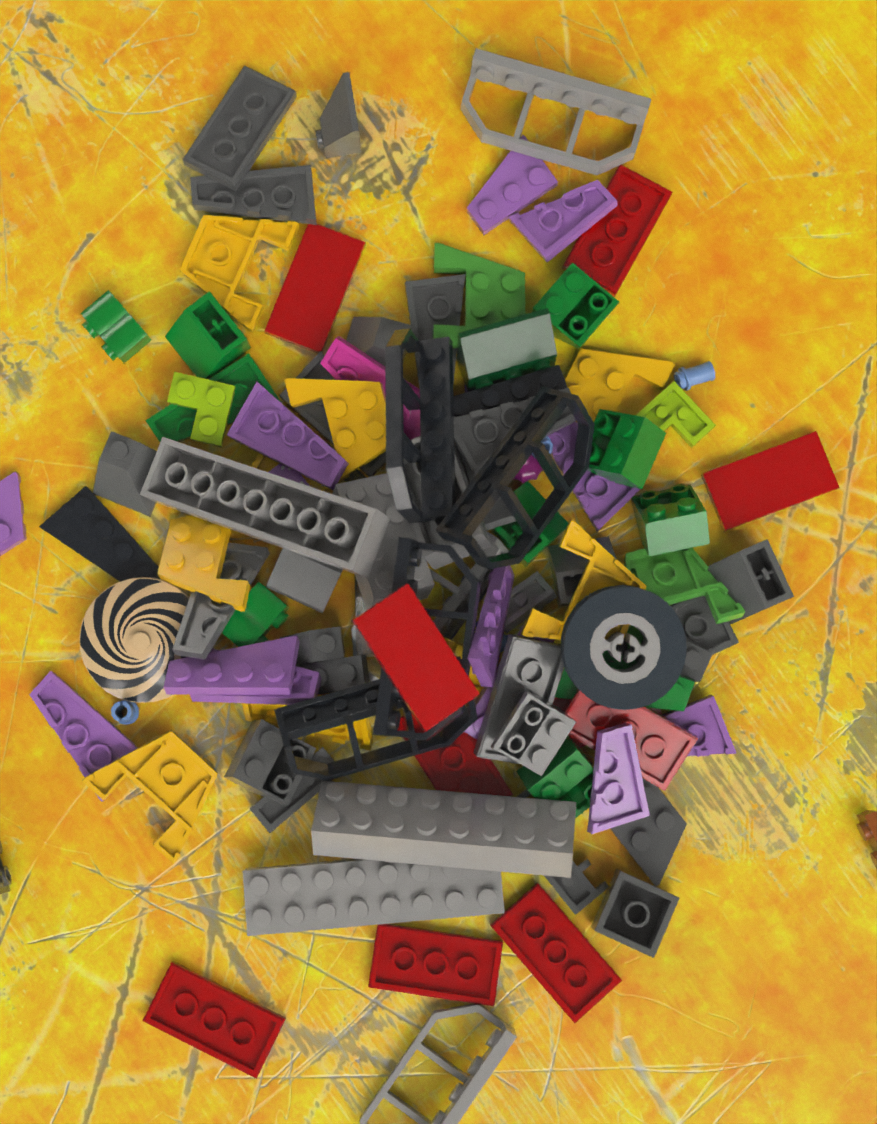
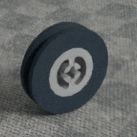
(661, 650)

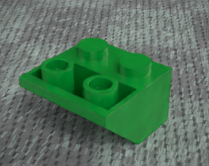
(576, 306)
(207, 337)
(624, 447)
(670, 519)
(510, 532)
(565, 779)

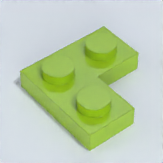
(211, 401)
(678, 410)

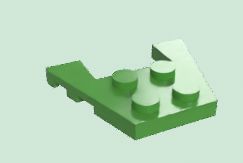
(491, 290)
(679, 578)

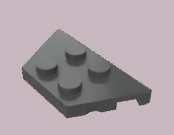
(655, 837)

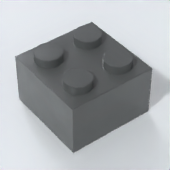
(635, 913)

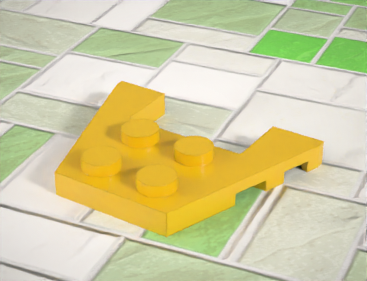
(222, 254)
(604, 377)
(353, 413)
(195, 561)
(600, 572)
(170, 776)

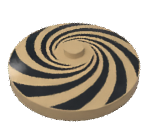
(131, 637)

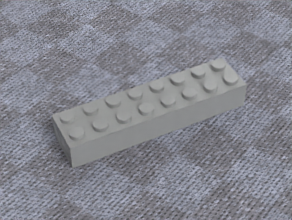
(266, 506)
(444, 828)
(363, 894)

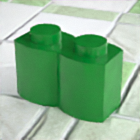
(115, 326)
(261, 614)

